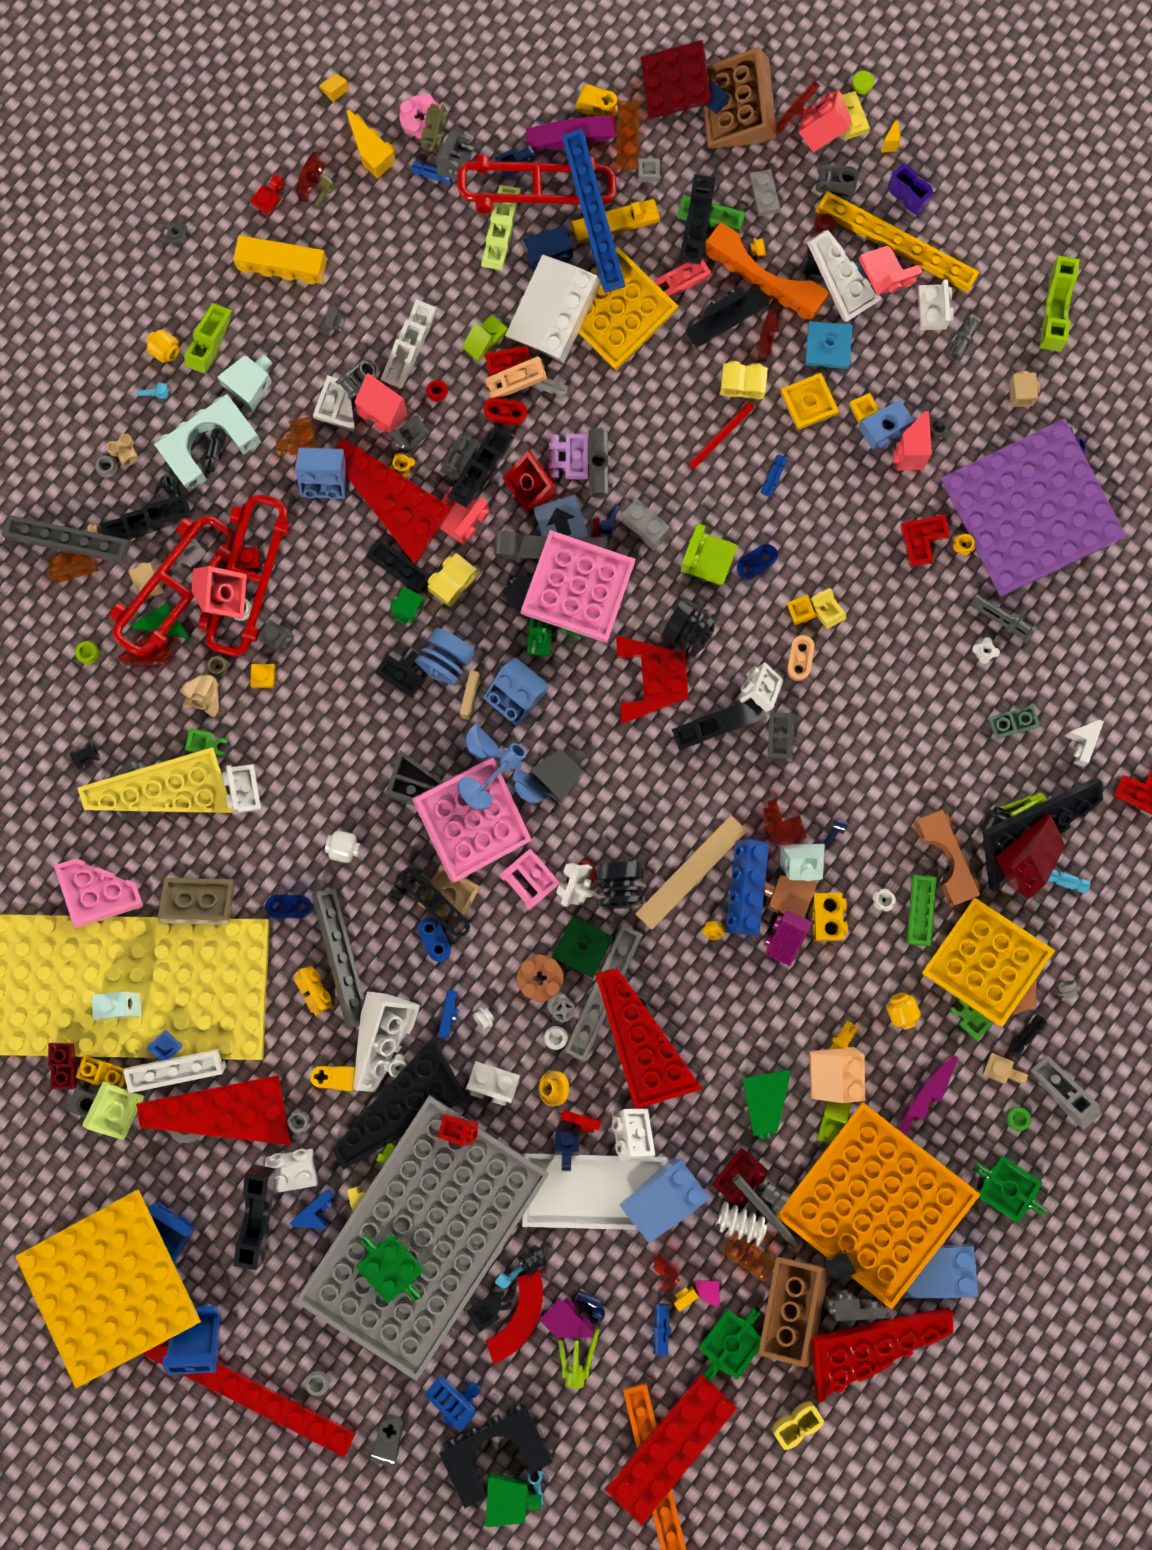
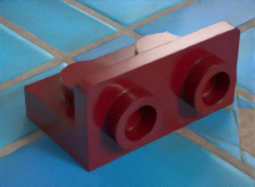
(748, 1168)

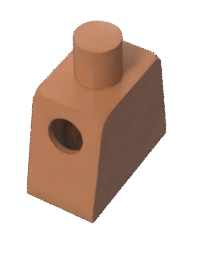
(789, 895)

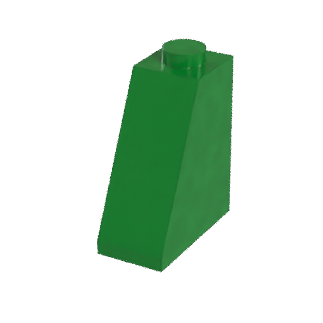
(765, 1101)

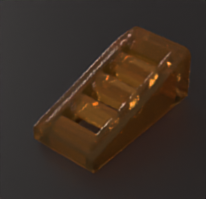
(767, 1269)

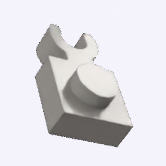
(190, 556)

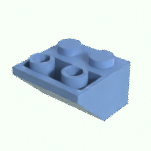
(321, 473)
(516, 691)

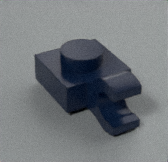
(511, 155)
(566, 1145)

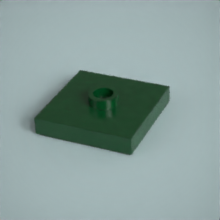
(582, 947)

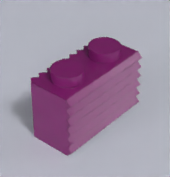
(787, 937)

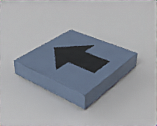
(561, 517)

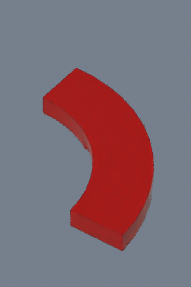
(523, 1321)

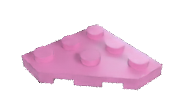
(94, 892)

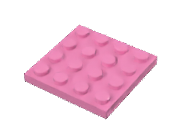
(578, 586)
(468, 836)

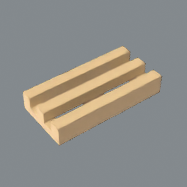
(470, 694)

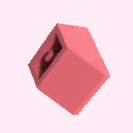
(825, 121)

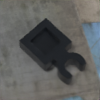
(486, 1313)

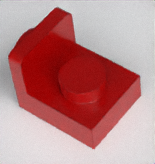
(458, 1130)

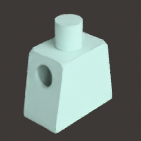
(247, 380)
(802, 861)
(115, 1005)

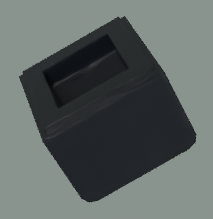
(839, 1266)

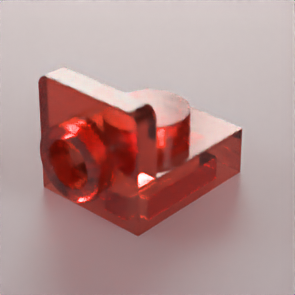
(664, 1267)

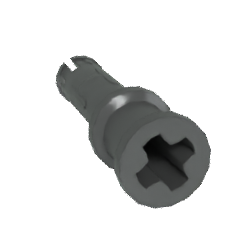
(1012, 623)

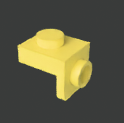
(827, 608)

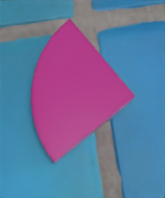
(708, 1291)

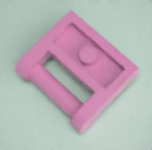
(535, 873)

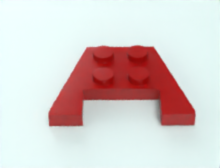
(662, 677)

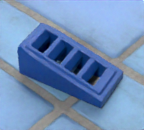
(438, 1394)

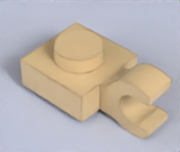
(1001, 1069)

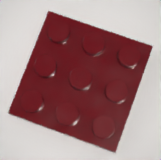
(676, 79)

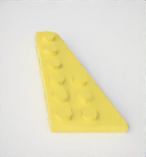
(175, 785)

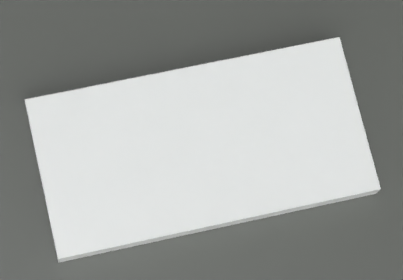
(589, 1192)

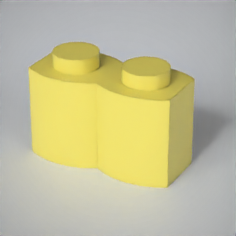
(743, 380)
(452, 579)
(792, 1428)

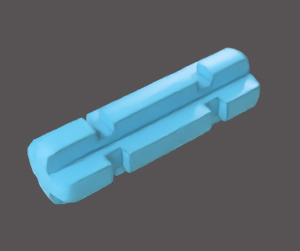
(1069, 881)

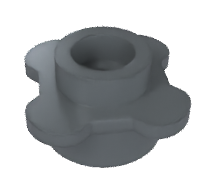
(179, 238)
(942, 425)

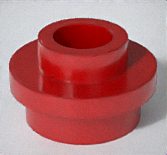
(437, 384)

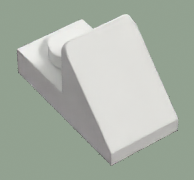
(1087, 737)

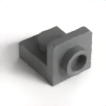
(276, 636)

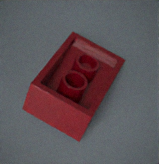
(1032, 857)

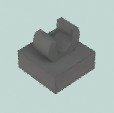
(331, 321)

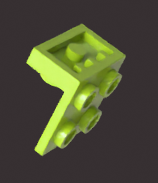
(708, 557)

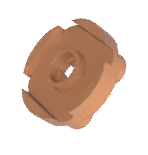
(549, 968)

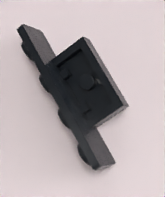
(726, 313)

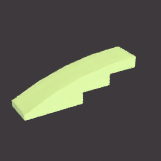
(500, 231)

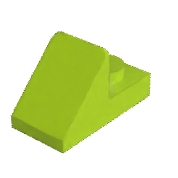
(484, 337)
(834, 1119)

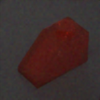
(154, 659)

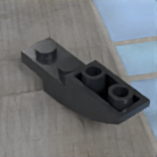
(718, 724)

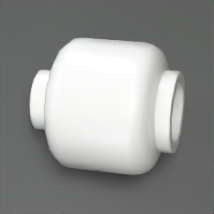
(342, 846)

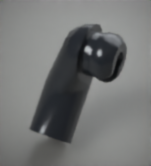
(169, 485)

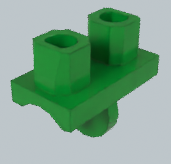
(539, 638)

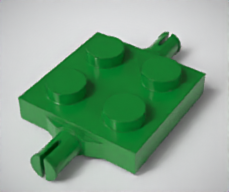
(1009, 1189)
(390, 1268)
(731, 1344)

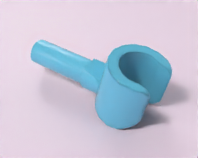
(161, 391)
(504, 1281)
(536, 1484)

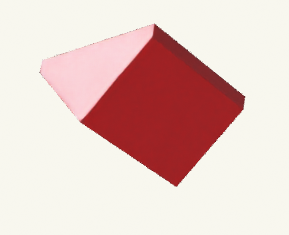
(529, 482)

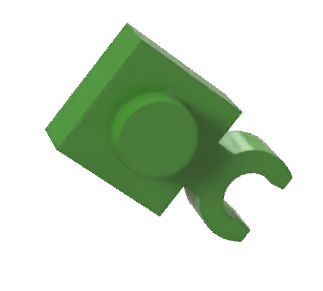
(201, 740)
(972, 1022)

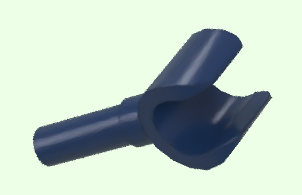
(607, 526)
(838, 826)

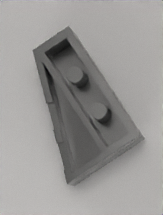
(409, 780)

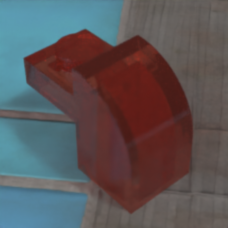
(779, 831)

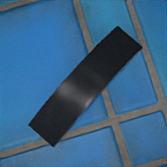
(697, 219)

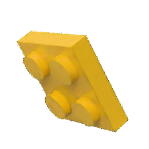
(809, 401)

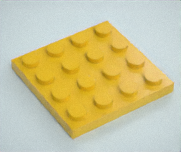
(627, 316)
(988, 962)

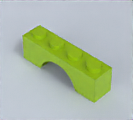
(1060, 288)

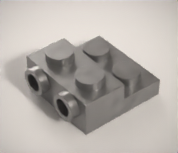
(847, 1306)

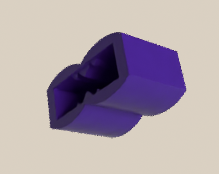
(910, 189)

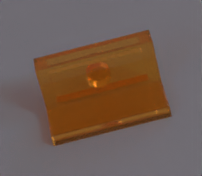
(71, 566)

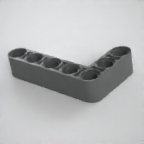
(513, 546)

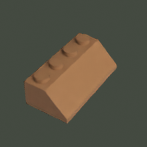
(793, 1311)

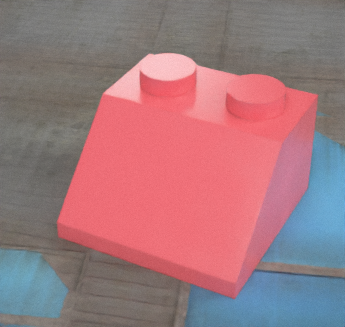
(380, 405)
(914, 446)

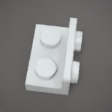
(935, 306)
(762, 686)
(493, 1083)
(633, 1134)

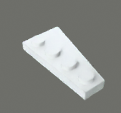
(845, 283)

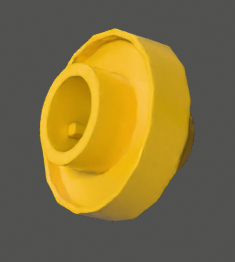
(554, 1088)

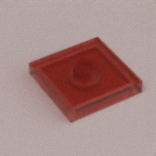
(798, 106)

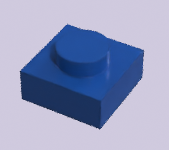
(164, 1046)

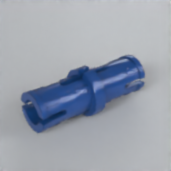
(661, 1329)

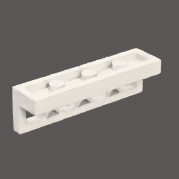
(174, 1071)

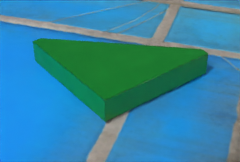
(156, 618)

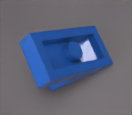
(310, 1217)

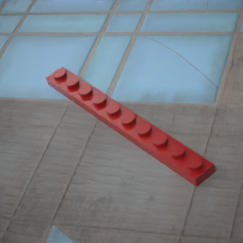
(269, 1404)

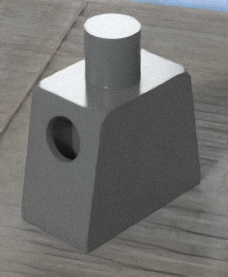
(560, 772)

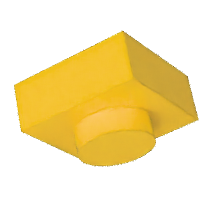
(863, 407)
(801, 609)
(262, 676)
(684, 1298)

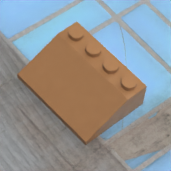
(749, 113)

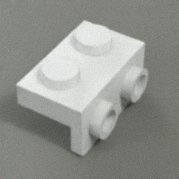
(242, 787)
(293, 1170)

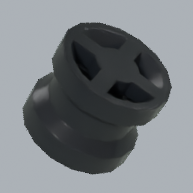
(532, 1260)

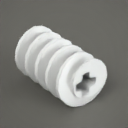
(741, 1223)

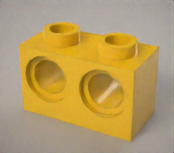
(821, 916)

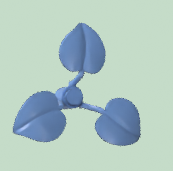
(484, 747)

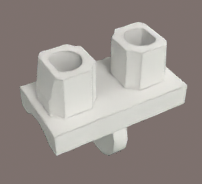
(578, 886)

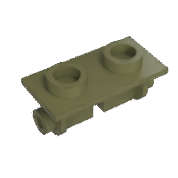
(437, 119)

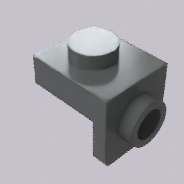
(410, 434)

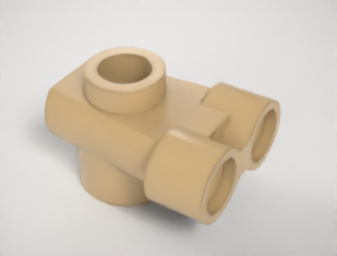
(123, 450)

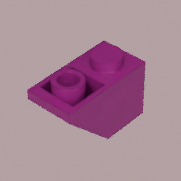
(565, 1322)

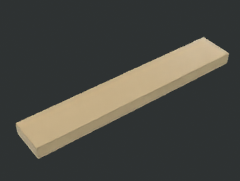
(691, 872)

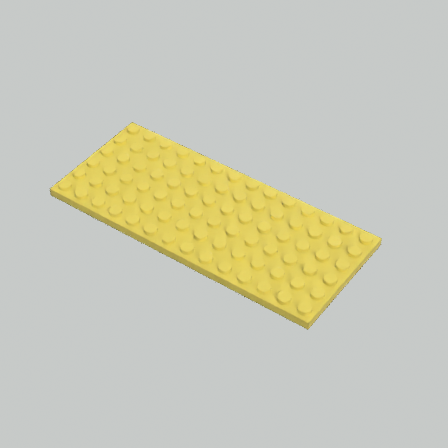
(192, 979)

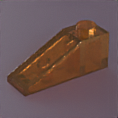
(627, 134)

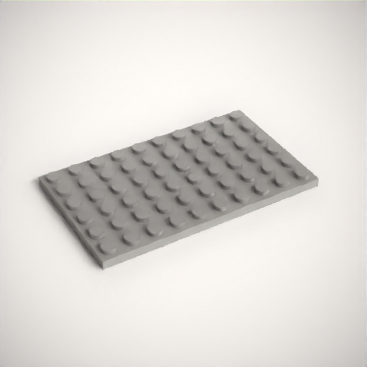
(450, 1212)

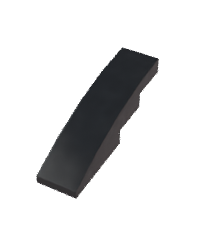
(481, 467)
(148, 519)

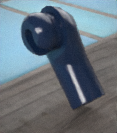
(594, 1306)

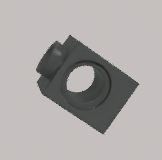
(78, 1100)

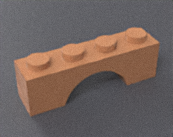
(937, 831)

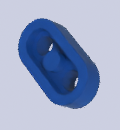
(434, 939)

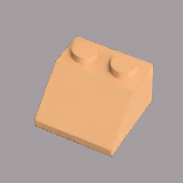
(837, 1075)

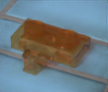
(301, 437)

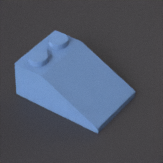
(664, 1200)
(947, 1275)

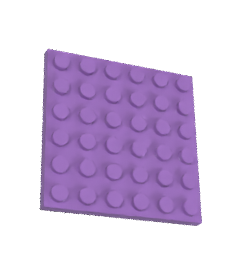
(1033, 507)

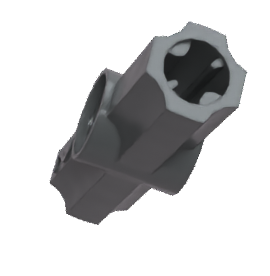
(598, 451)

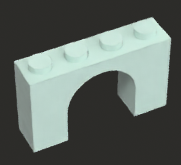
(220, 415)

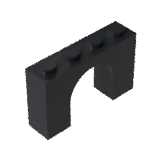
(517, 1426)

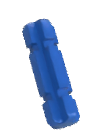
(428, 172)
(773, 475)
(472, 1391)

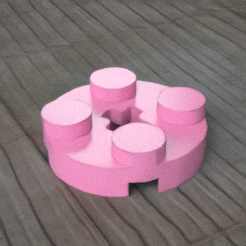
(411, 109)

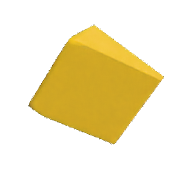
(334, 86)
(892, 139)

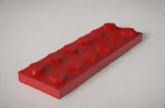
(670, 1449)

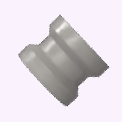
(566, 1010)

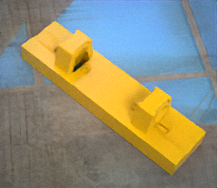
(621, 219)

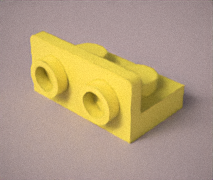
(858, 120)

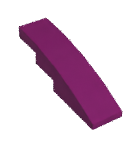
(550, 134)
(931, 1088)

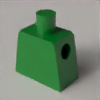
(508, 1500)

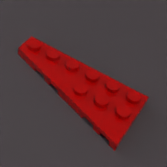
(401, 505)
(646, 1054)
(236, 1111)
(870, 1348)

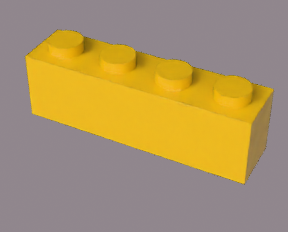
(280, 260)

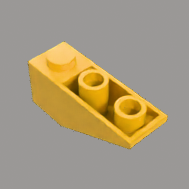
(374, 153)

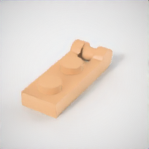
(516, 378)

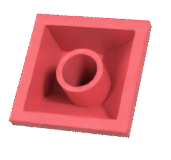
(219, 591)

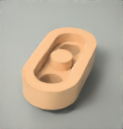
(799, 658)

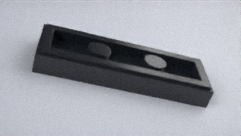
(398, 566)

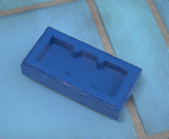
(449, 1014)

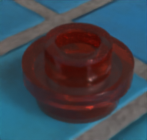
(825, 219)

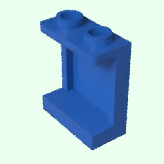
(172, 1229)
(196, 1347)

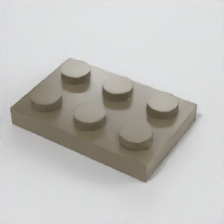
(196, 901)

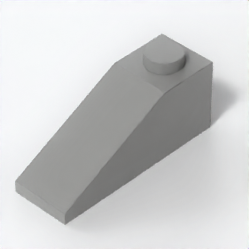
(1066, 1092)

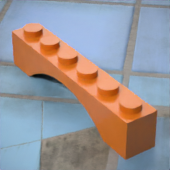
(802, 296)

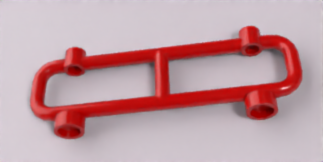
(485, 201)
(241, 516)
(122, 614)

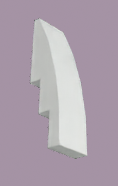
(409, 344)

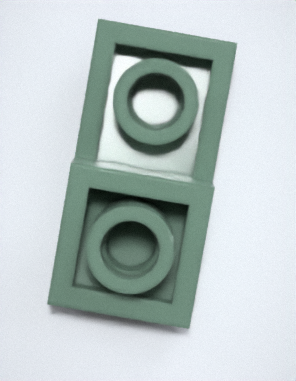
(1014, 722)

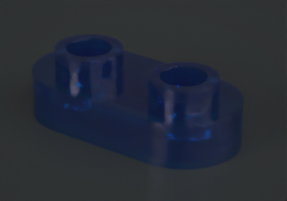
(756, 562)
(289, 906)

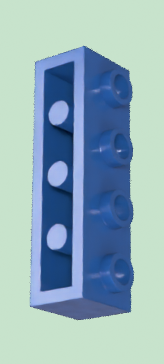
(747, 887)

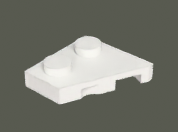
(334, 405)

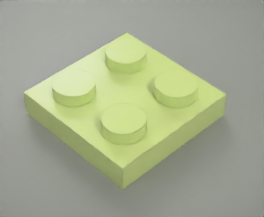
(112, 1111)

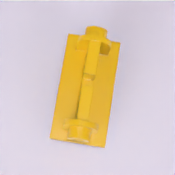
(309, 980)

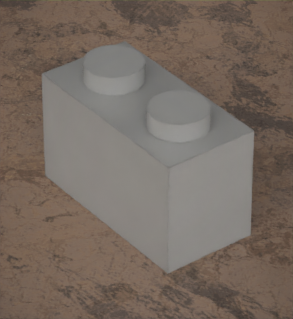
(645, 524)

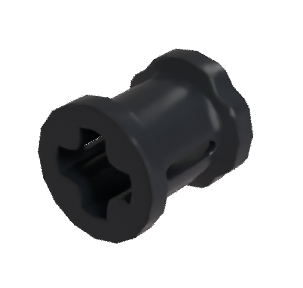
(85, 755)

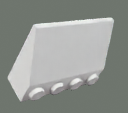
(553, 307)

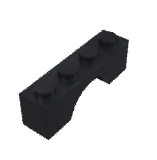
(258, 1198)

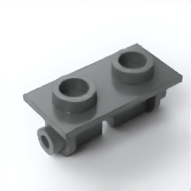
(459, 455)

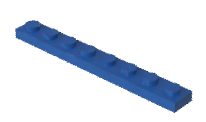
(593, 211)

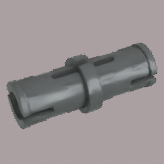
(964, 339)

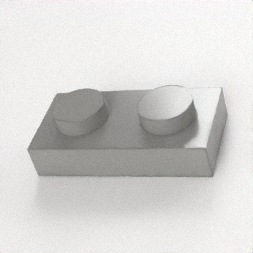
(764, 192)

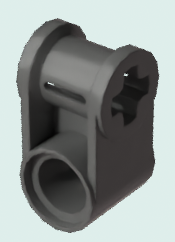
(835, 179)
(353, 379)
(387, 1444)

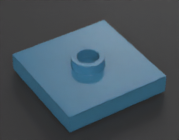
(828, 345)

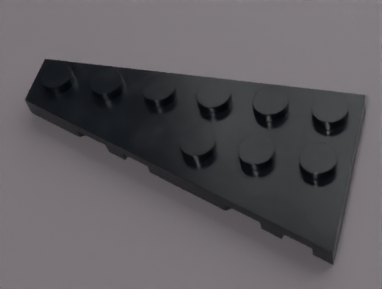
(1063, 810)
(399, 1103)

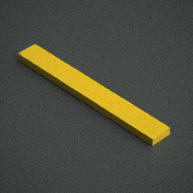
(899, 241)

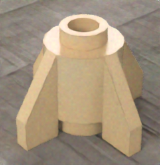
(202, 694)

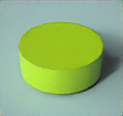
(863, 82)
(87, 652)

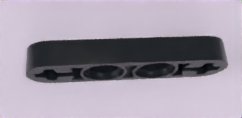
(436, 900)

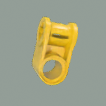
(595, 101)
(339, 1077)

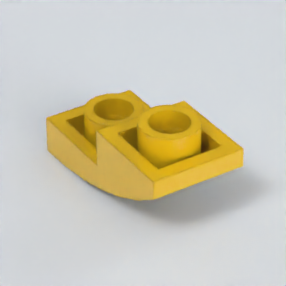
(97, 1071)

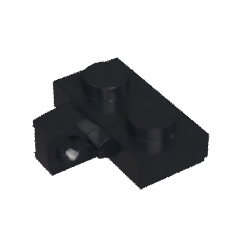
(402, 673)

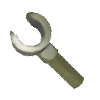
(328, 187)

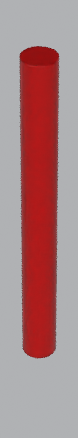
(721, 435)

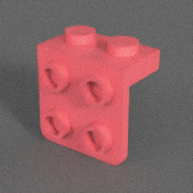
(885, 271)
(462, 522)

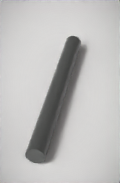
(766, 1211)

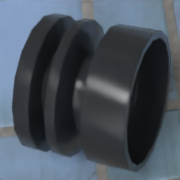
(689, 627)
(620, 884)

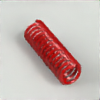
(596, 530)

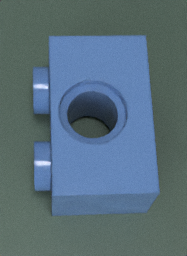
(894, 415)

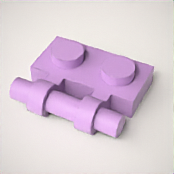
(576, 456)

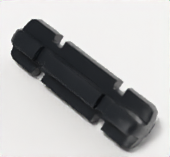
(213, 450)
(1027, 1034)

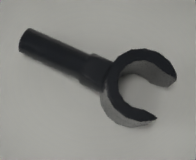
(398, 893)

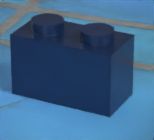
(550, 243)

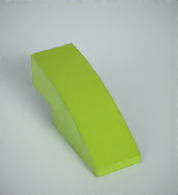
(207, 338)

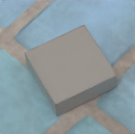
(648, 169)

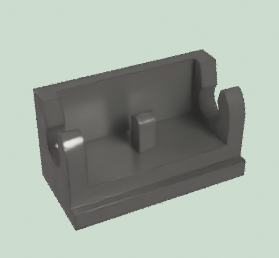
(453, 154)
(781, 737)

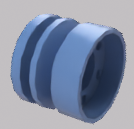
(443, 660)

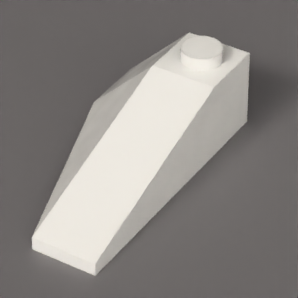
(381, 1030)

